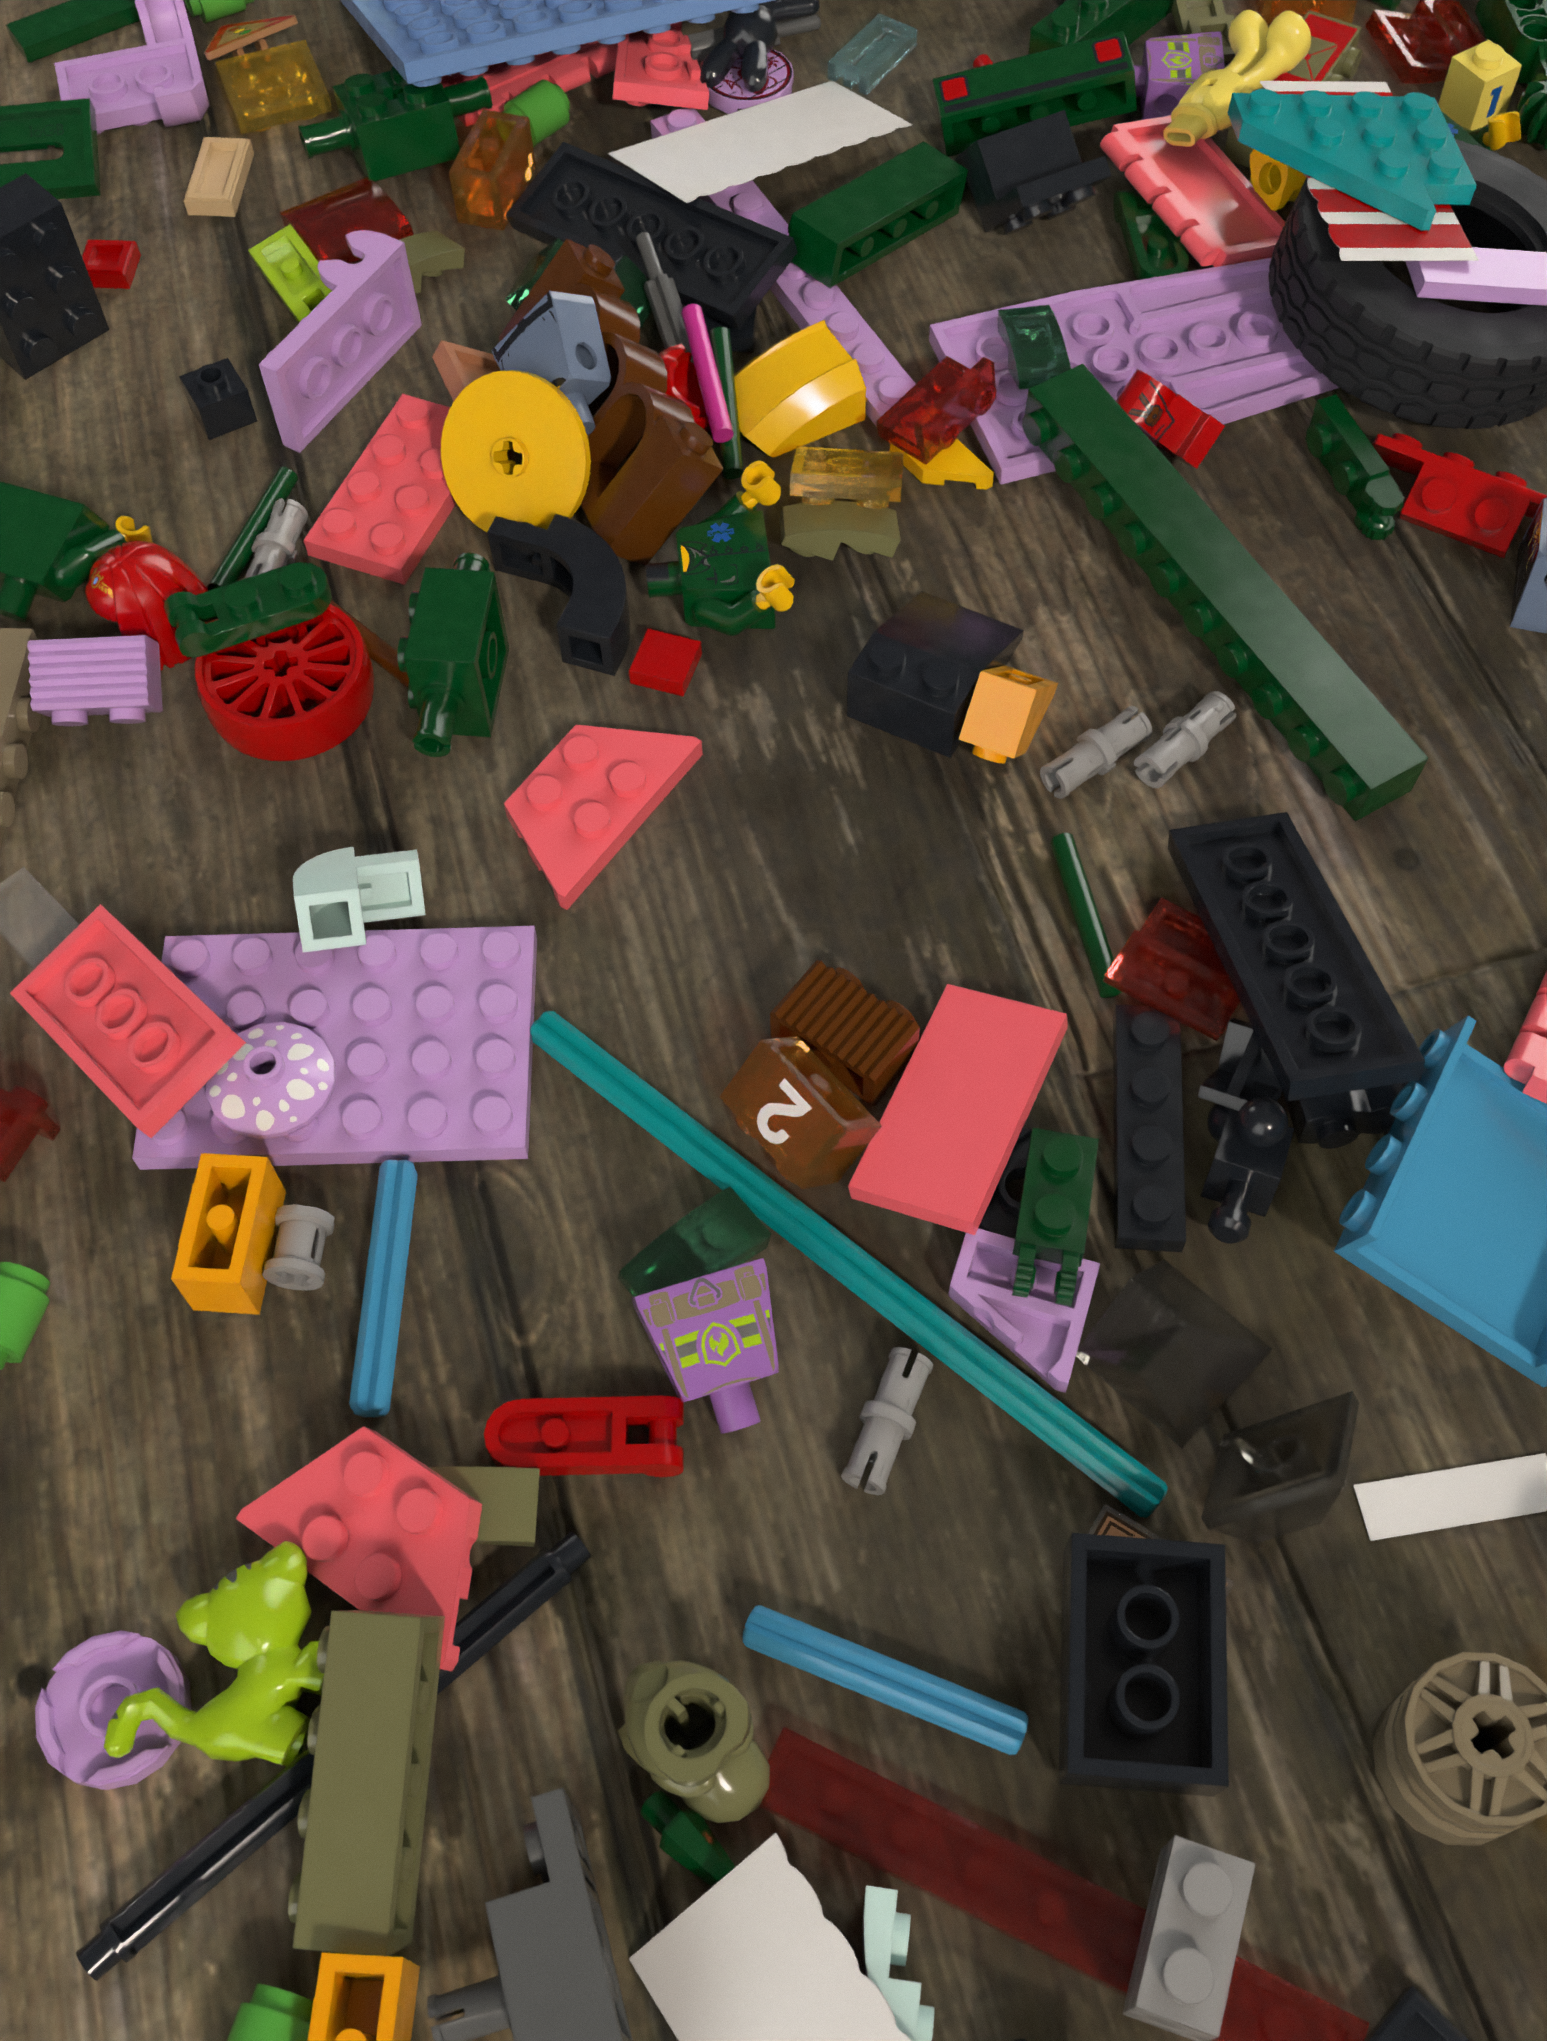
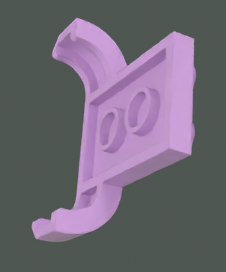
(146, 80)

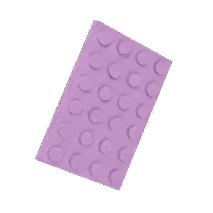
(420, 1036)

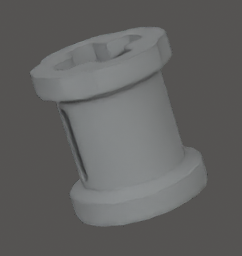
(299, 1247)

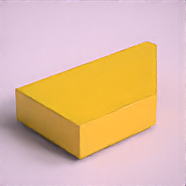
(953, 464)

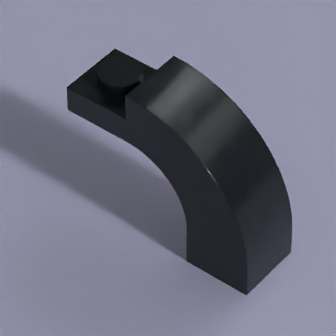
(583, 566)

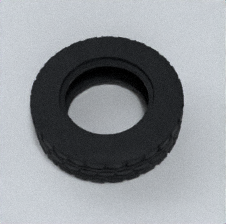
(1409, 350)

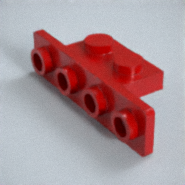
(1458, 498)

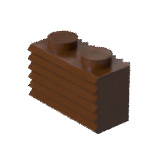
(848, 1029)

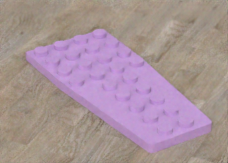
(1193, 331)

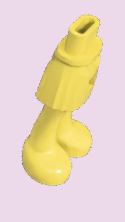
(1260, 55)

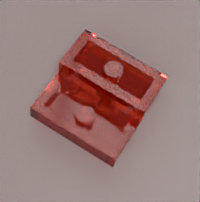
(1423, 42)
(351, 208)
(1176, 971)

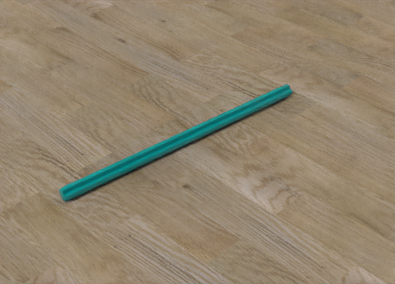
(855, 1268)

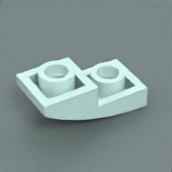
(884, 1944)

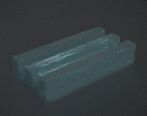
(880, 56)

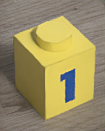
(1479, 85)

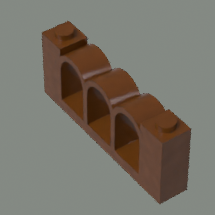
(675, 457)

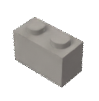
(1189, 1940)

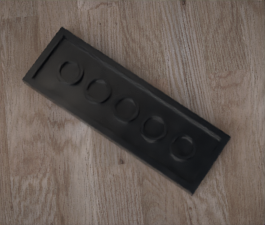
(707, 250)
(1293, 958)

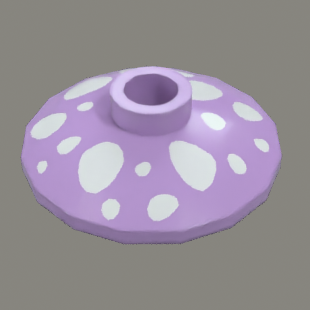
(283, 1098)

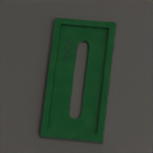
(57, 123)

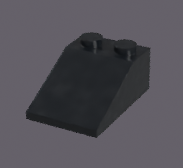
(924, 670)

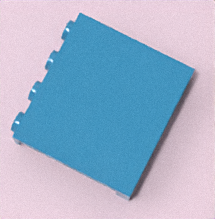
(1461, 1203)

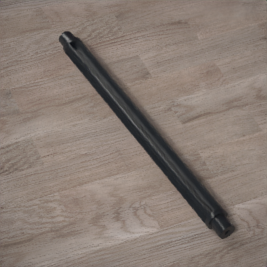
(280, 1799)

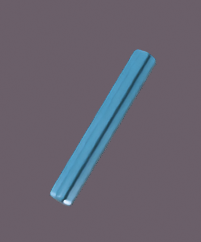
(383, 1289)
(886, 1680)

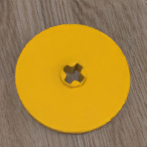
(531, 418)

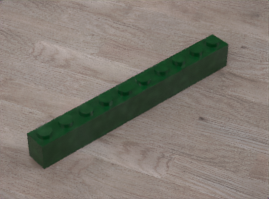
(1223, 594)

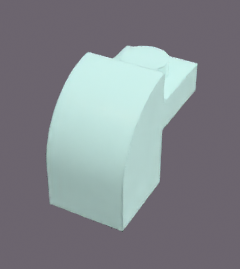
(343, 891)

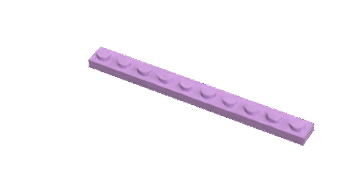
(806, 297)

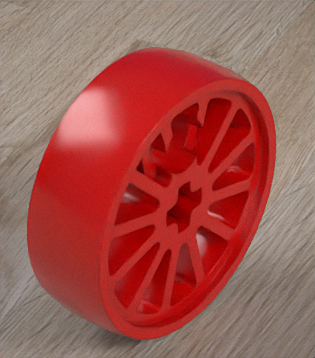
(287, 676)

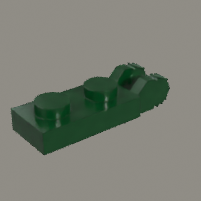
(1354, 467)
(1054, 1209)

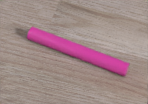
(707, 373)

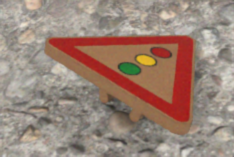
(236, 35)

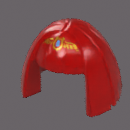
(131, 589)

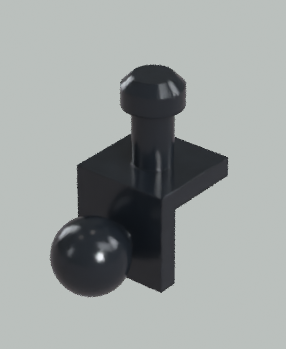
(1240, 1076)
(1247, 1166)

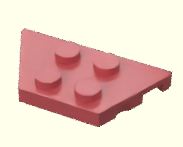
(593, 799)
(377, 1530)

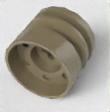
(1435, 1771)

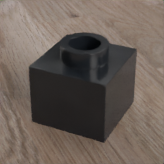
(218, 398)

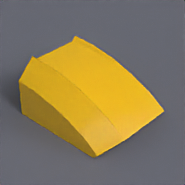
(799, 391)

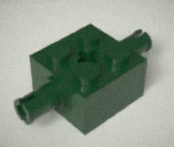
(395, 123)
(454, 653)

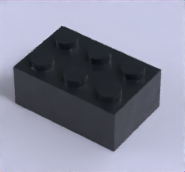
(44, 283)
(1144, 1665)

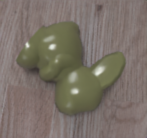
(695, 1738)

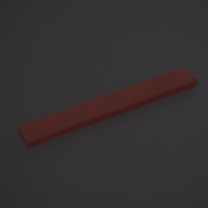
(1013, 1887)

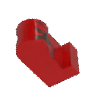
(1169, 419)

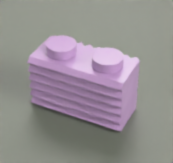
(95, 678)

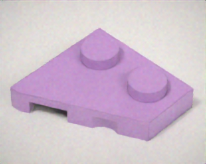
(1031, 1327)

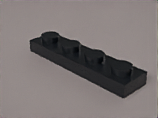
(1148, 1131)

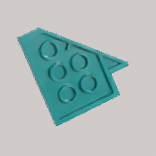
(1367, 145)

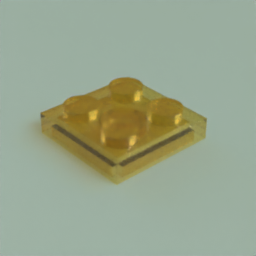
(273, 87)
(846, 474)

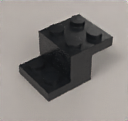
(1029, 174)

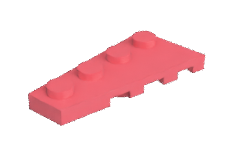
(659, 71)

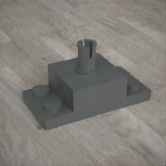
(549, 1949)

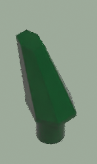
(687, 1838)

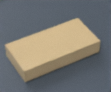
(219, 177)

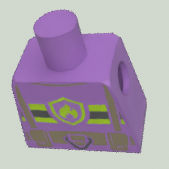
(1172, 66)
(715, 1338)

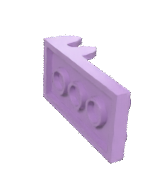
(342, 337)

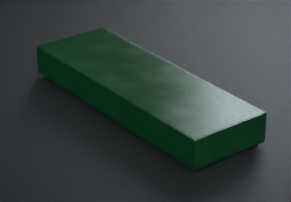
(69, 25)

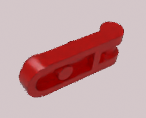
(587, 1435)

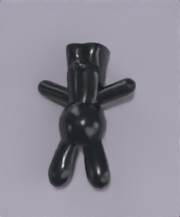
(751, 38)

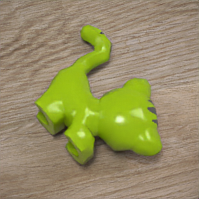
(255, 1627)

